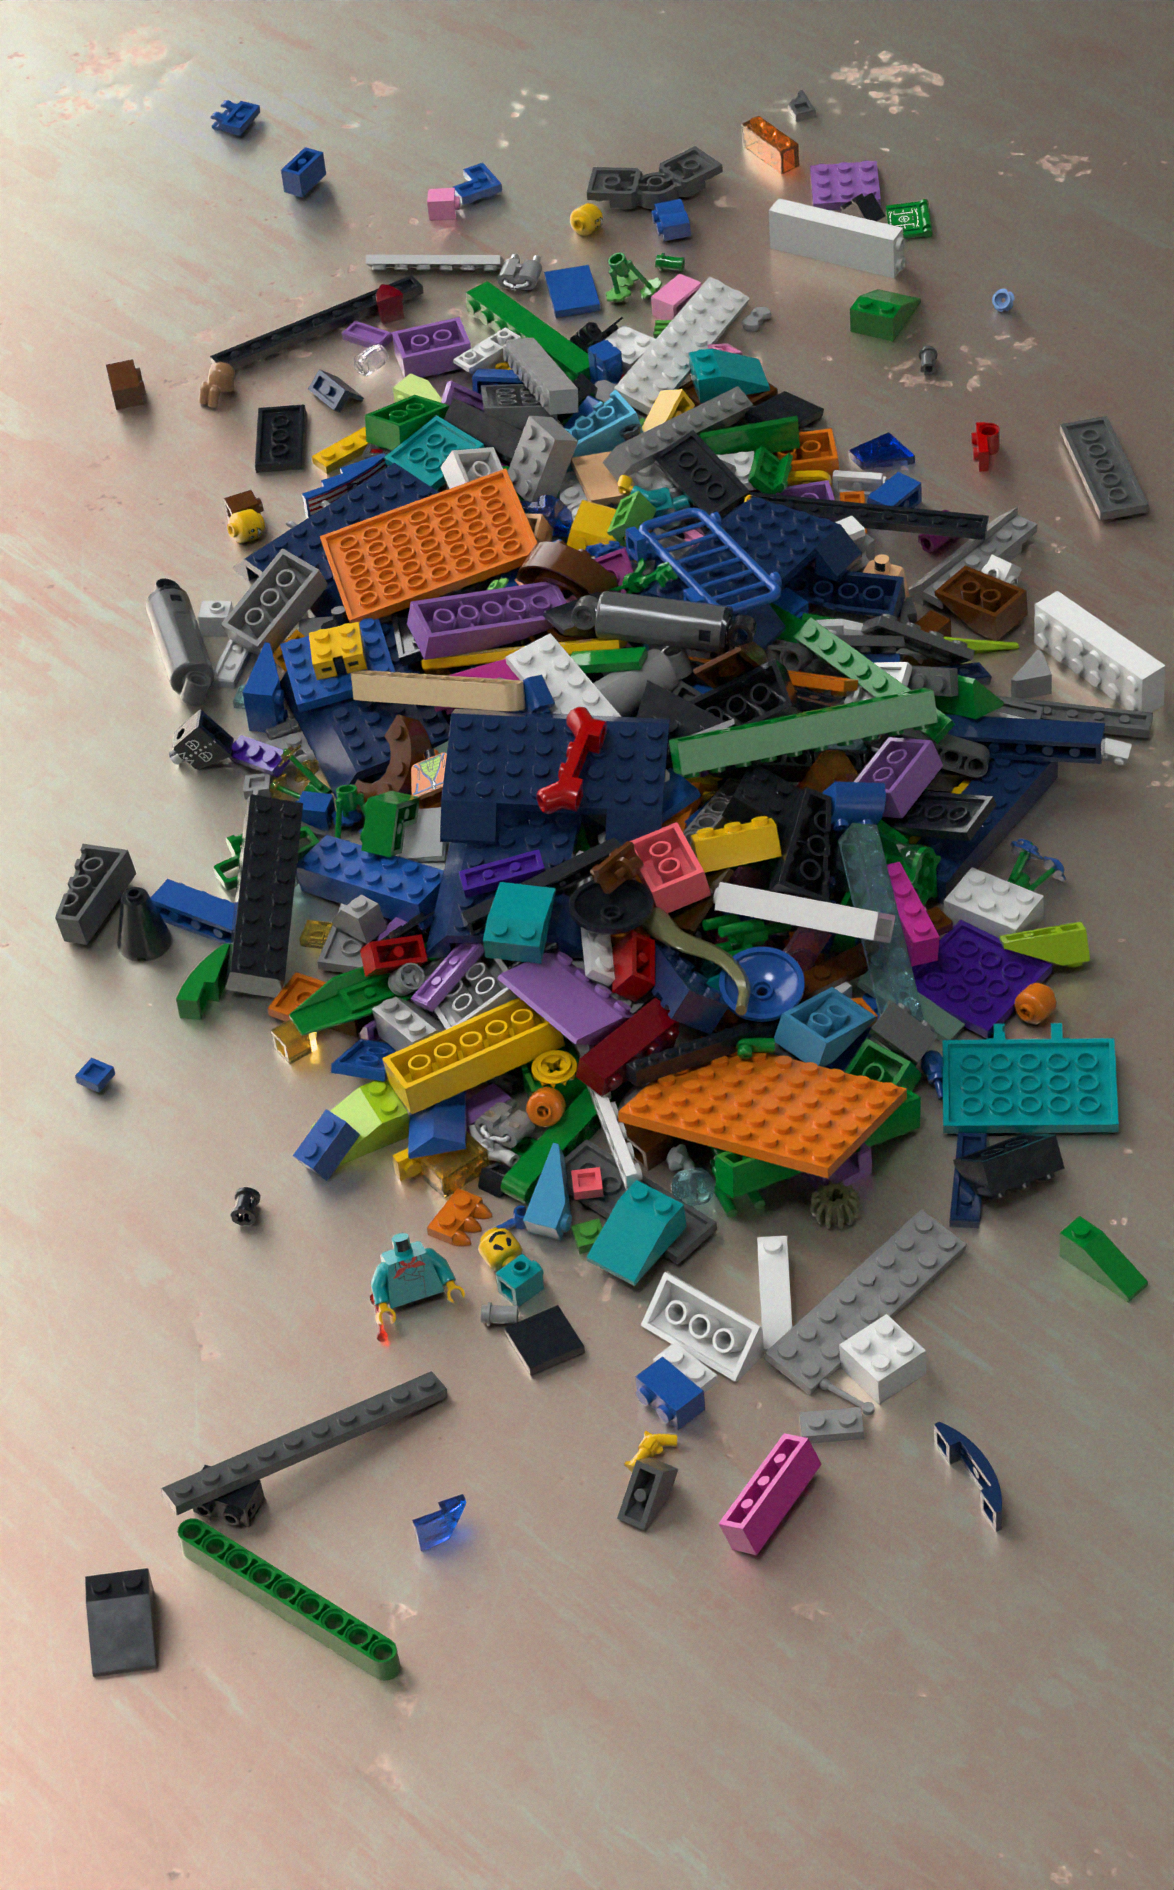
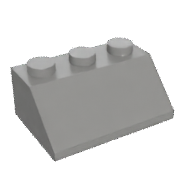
(404, 1023)

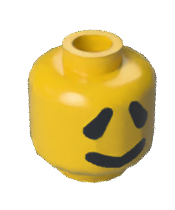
(499, 1248)

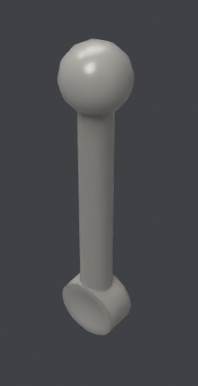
(867, 1407)

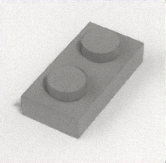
(832, 1425)

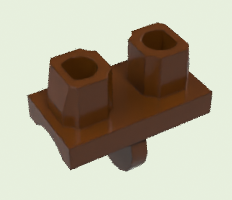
(617, 868)

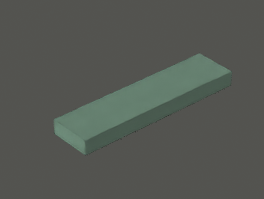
(945, 1025)

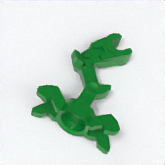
(635, 581)

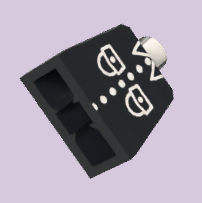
(201, 742)

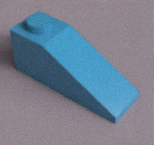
(550, 1205)

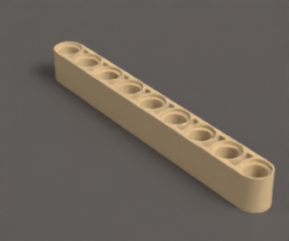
(438, 690)

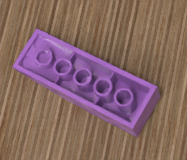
(481, 618)

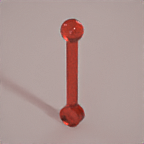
(381, 1335)

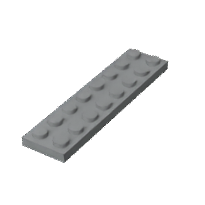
(876, 1288)

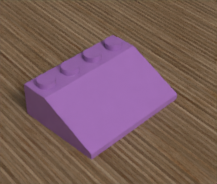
(567, 998)

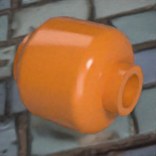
(1035, 1003)
(552, 1100)

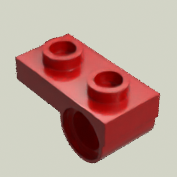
(986, 443)

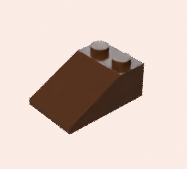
(984, 602)
(731, 664)

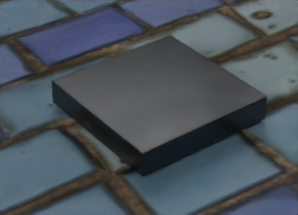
(544, 1340)

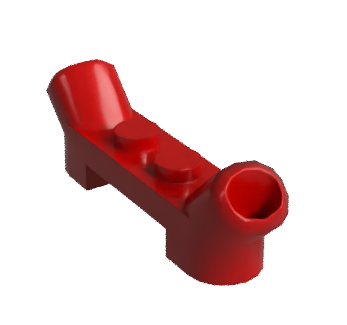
(568, 791)

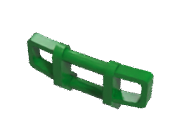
(234, 843)

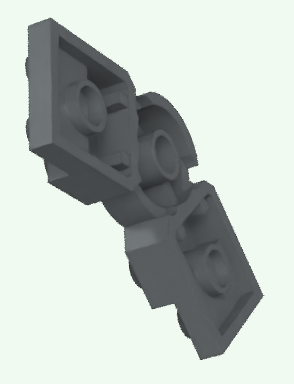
(676, 178)

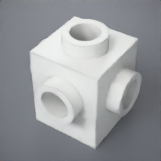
(1002, 570)

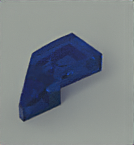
(439, 1526)

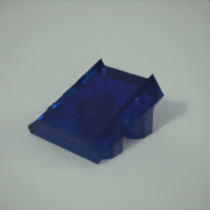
(554, 511)

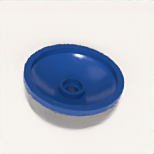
(769, 973)

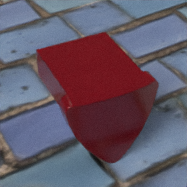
(389, 304)

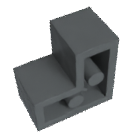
(903, 1033)

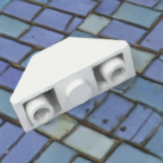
(487, 353)

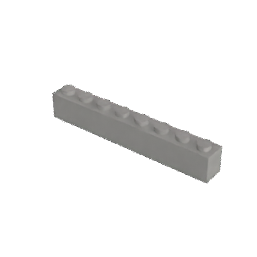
(541, 376)
(710, 416)

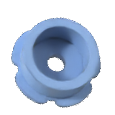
(997, 300)

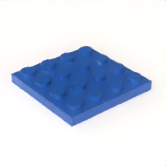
(316, 693)

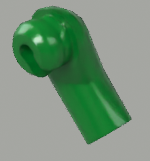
(748, 1045)

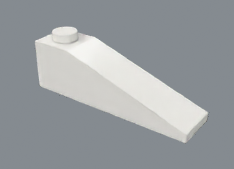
(774, 1288)

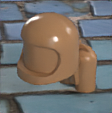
(220, 380)

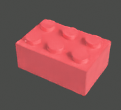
(670, 869)

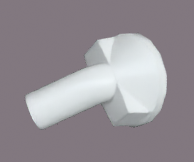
(679, 1158)

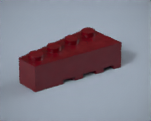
(638, 1037)

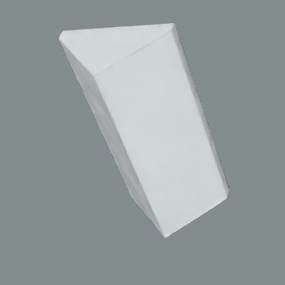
(704, 1328)

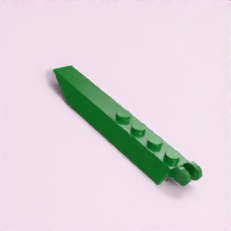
(344, 1000)

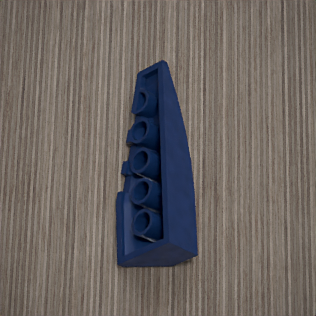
(852, 593)

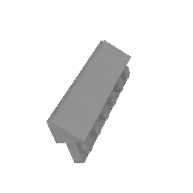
(1002, 539)

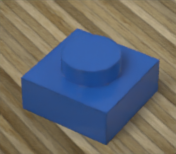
(95, 1074)

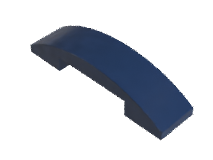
(958, 1447)

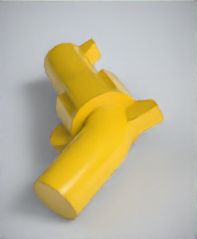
(650, 1446)

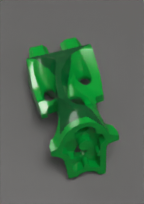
(916, 859)

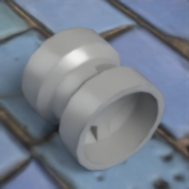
(412, 977)

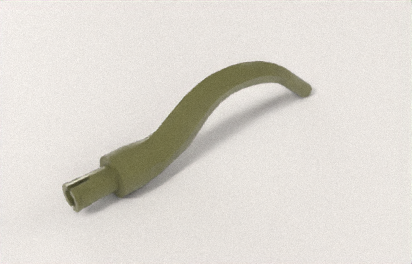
(666, 931)

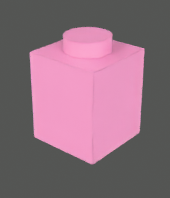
(442, 204)

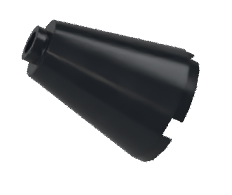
(141, 927)

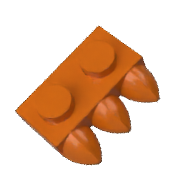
(459, 1217)

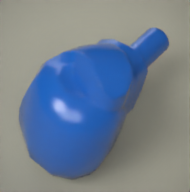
(932, 1066)

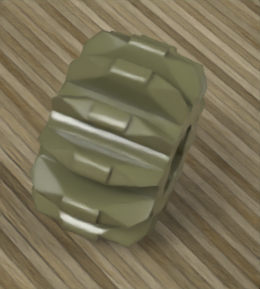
(835, 1204)

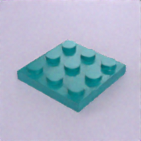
(429, 448)

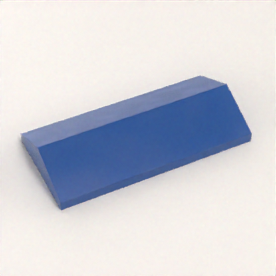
(438, 1127)

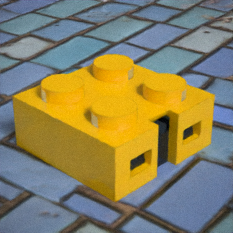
(337, 650)

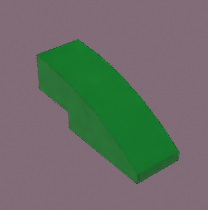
(204, 984)

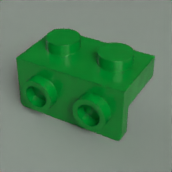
(769, 472)

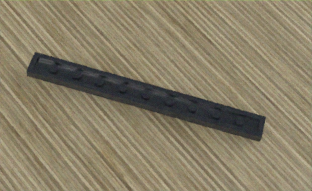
(311, 326)
(888, 517)

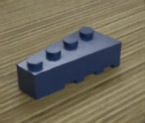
(686, 991)

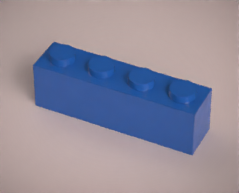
(195, 911)

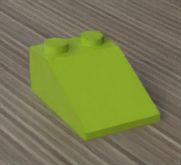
(375, 1115)

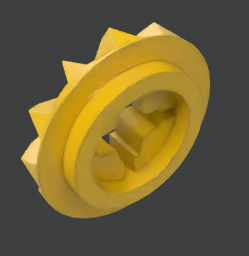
(552, 1060)

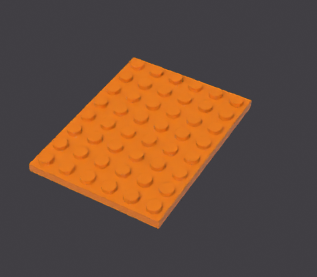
(429, 547)
(768, 1109)

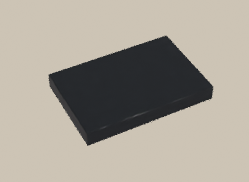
(785, 406)

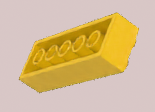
(469, 1054)

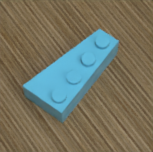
(601, 428)

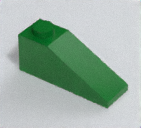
(1100, 1259)

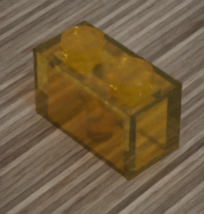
(456, 1168)

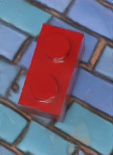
(390, 954)
(633, 966)

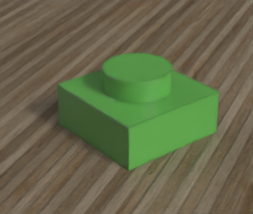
(586, 1234)

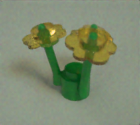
(305, 771)

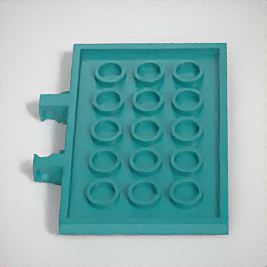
(1030, 1084)

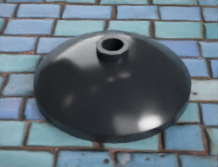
(613, 912)

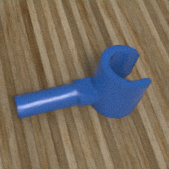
(517, 1220)

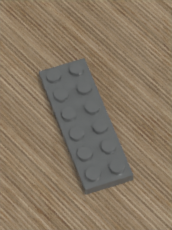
(1104, 468)
(591, 1156)

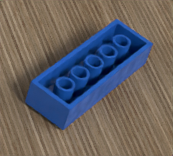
(344, 872)

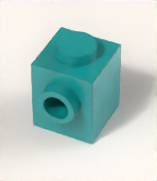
(520, 1280)

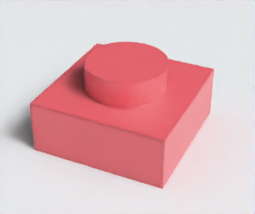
(587, 1183)

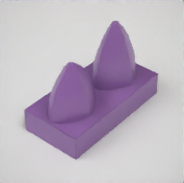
(461, 393)

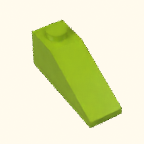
(1057, 944)

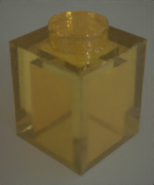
(291, 1044)

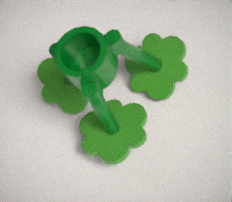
(625, 273)

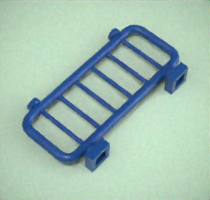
(640, 539)

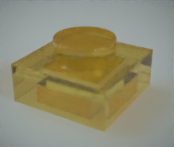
(315, 934)

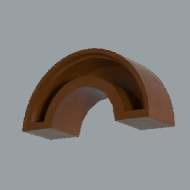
(566, 567)
(407, 745)

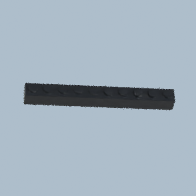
(558, 877)
(696, 1052)

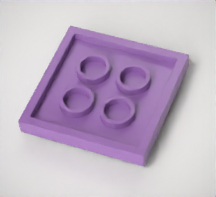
(839, 183)

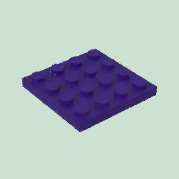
(977, 977)

